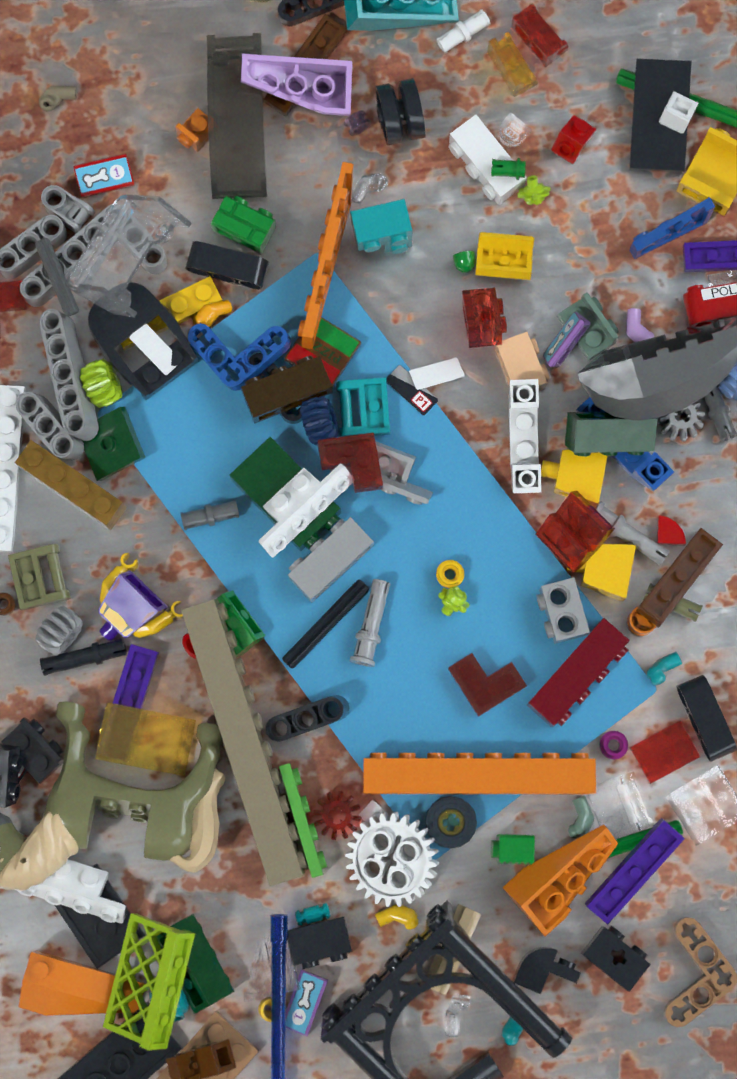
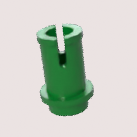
(508, 168)

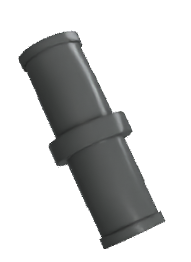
(720, 414)
(209, 515)

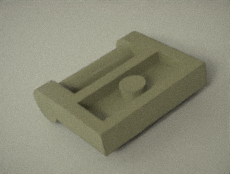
(29, 577)

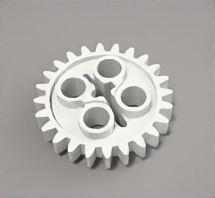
(369, 849)

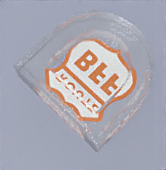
(513, 131)

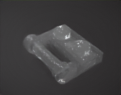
(610, 808)

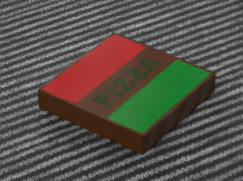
(332, 345)

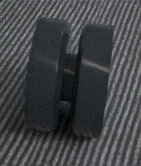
(398, 112)

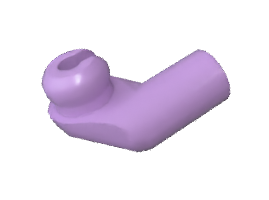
(634, 329)

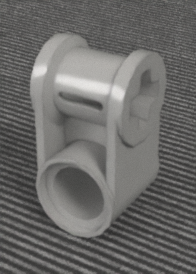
(70, 210)

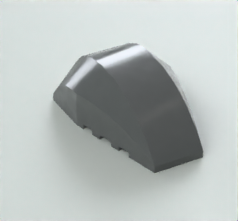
(659, 373)

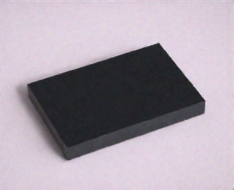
(97, 937)

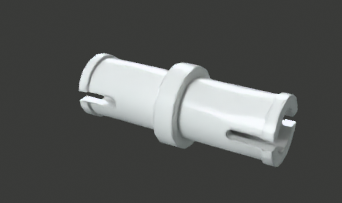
(463, 31)

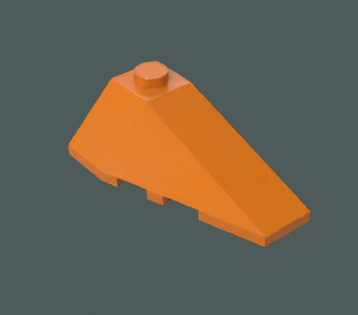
(67, 987)

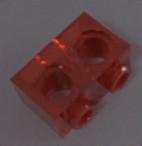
(483, 318)

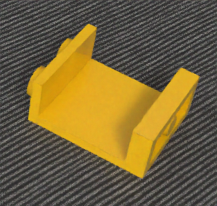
(713, 171)

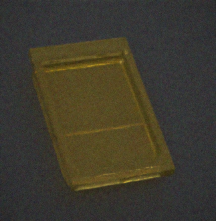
(145, 739)

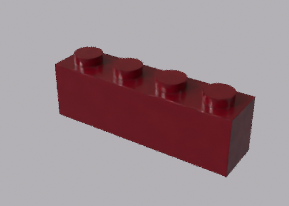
(578, 672)

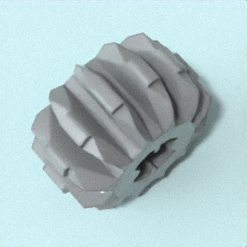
(685, 426)
(59, 630)

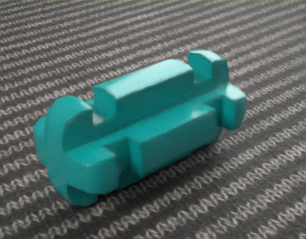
(312, 914)

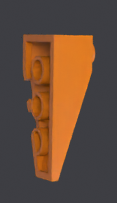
(552, 882)

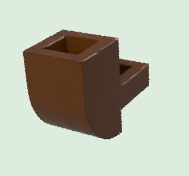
(202, 1061)

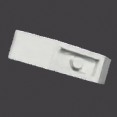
(524, 436)

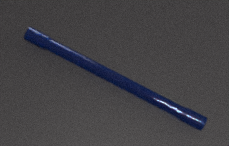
(278, 939)

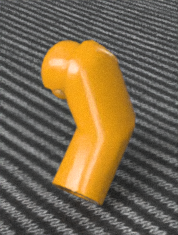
(211, 311)

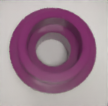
(617, 736)

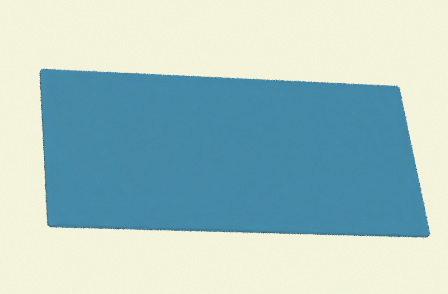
(408, 701)

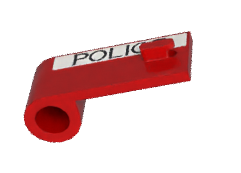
(710, 304)

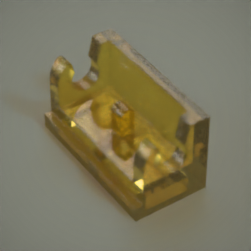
(511, 65)

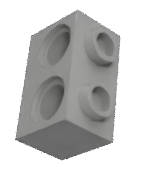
(571, 609)

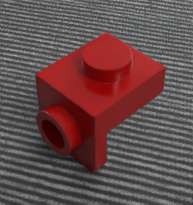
(573, 139)

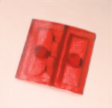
(575, 531)

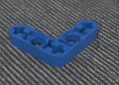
(241, 362)

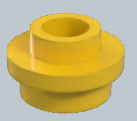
(450, 565)

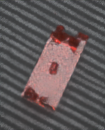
(538, 35)

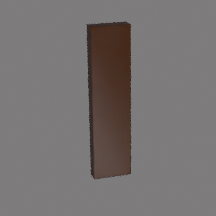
(318, 45)
(679, 577)

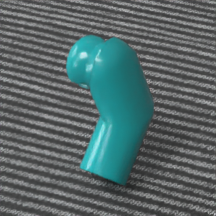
(662, 665)
(511, 1032)

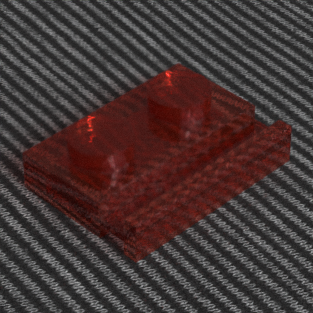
(664, 752)

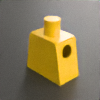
(577, 474)
(609, 570)

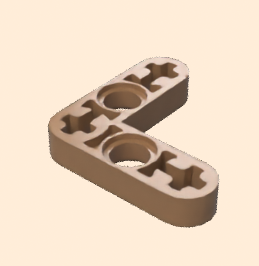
(707, 981)

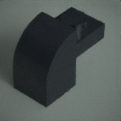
(537, 964)

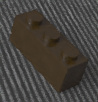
(286, 388)

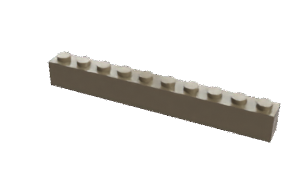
(244, 741)

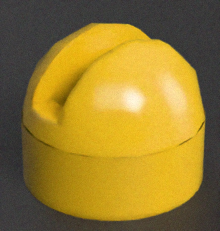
(265, 1014)

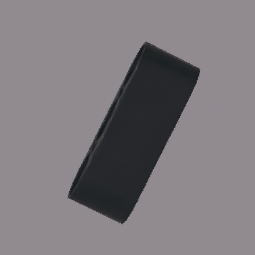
(227, 265)
(706, 718)
(294, 721)

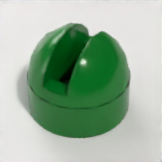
(464, 261)

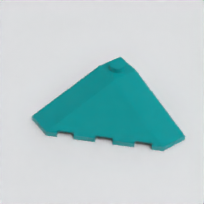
(392, 14)

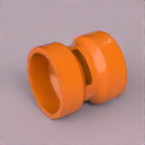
(636, 629)

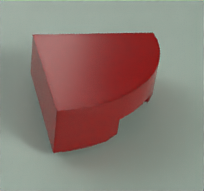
(669, 532)

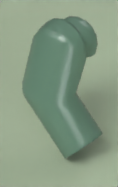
(584, 820)

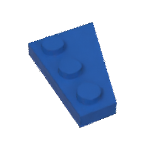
(672, 229)

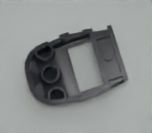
(113, 329)

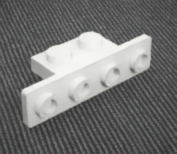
(300, 504)
(80, 889)

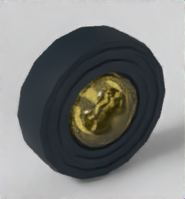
(462, 832)

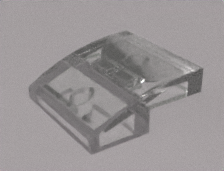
(705, 804)

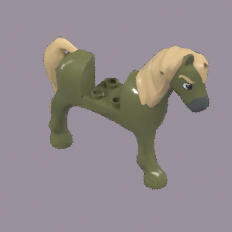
(177, 816)

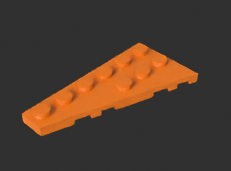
(329, 248)

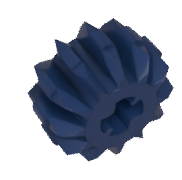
(319, 419)

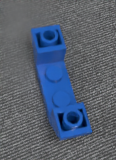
(645, 468)

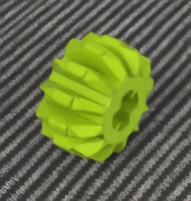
(101, 383)

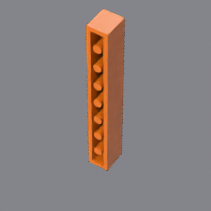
(480, 775)

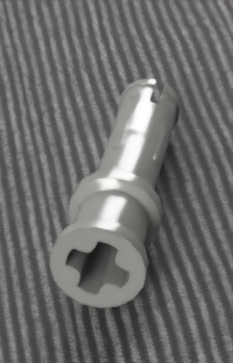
(633, 536)
(368, 636)

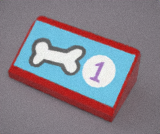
(104, 175)

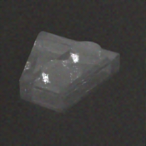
(260, 971)

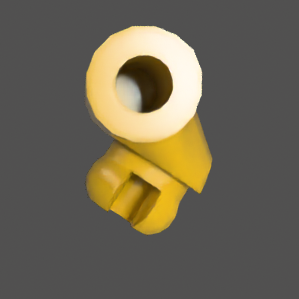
(400, 914)

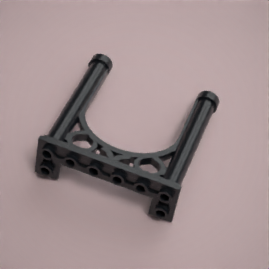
(343, 1021)

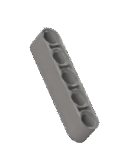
(60, 365)

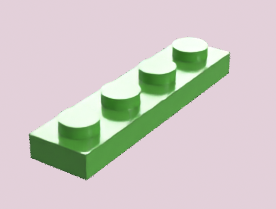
(307, 832)

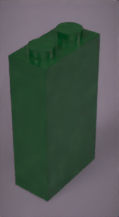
(268, 472)

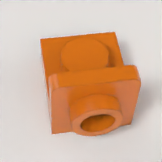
(194, 130)

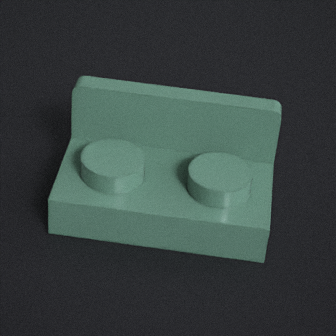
(601, 332)

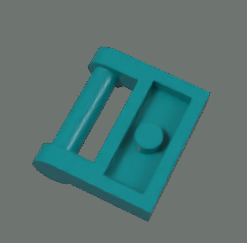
(372, 406)

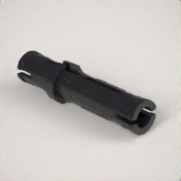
(94, 654)

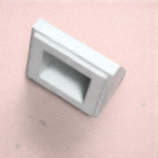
(678, 112)

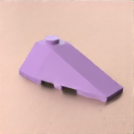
(309, 82)

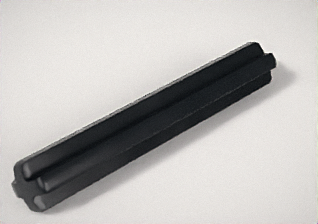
(325, 624)

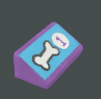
(566, 340)
(305, 1002)

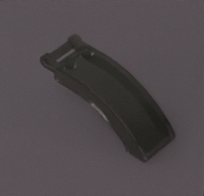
(235, 121)

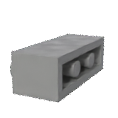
(330, 558)

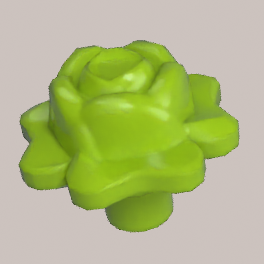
(533, 192)
(453, 600)

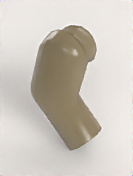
(55, 95)

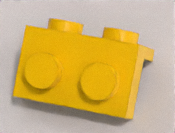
(504, 256)

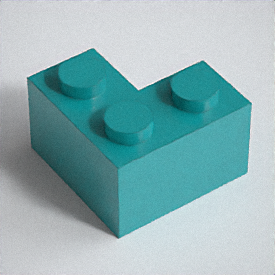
(383, 226)

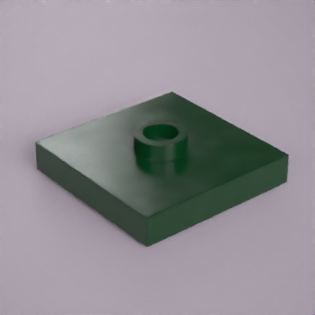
(114, 445)

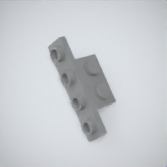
(395, 471)

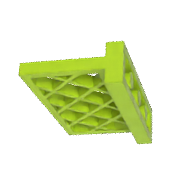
(164, 988)

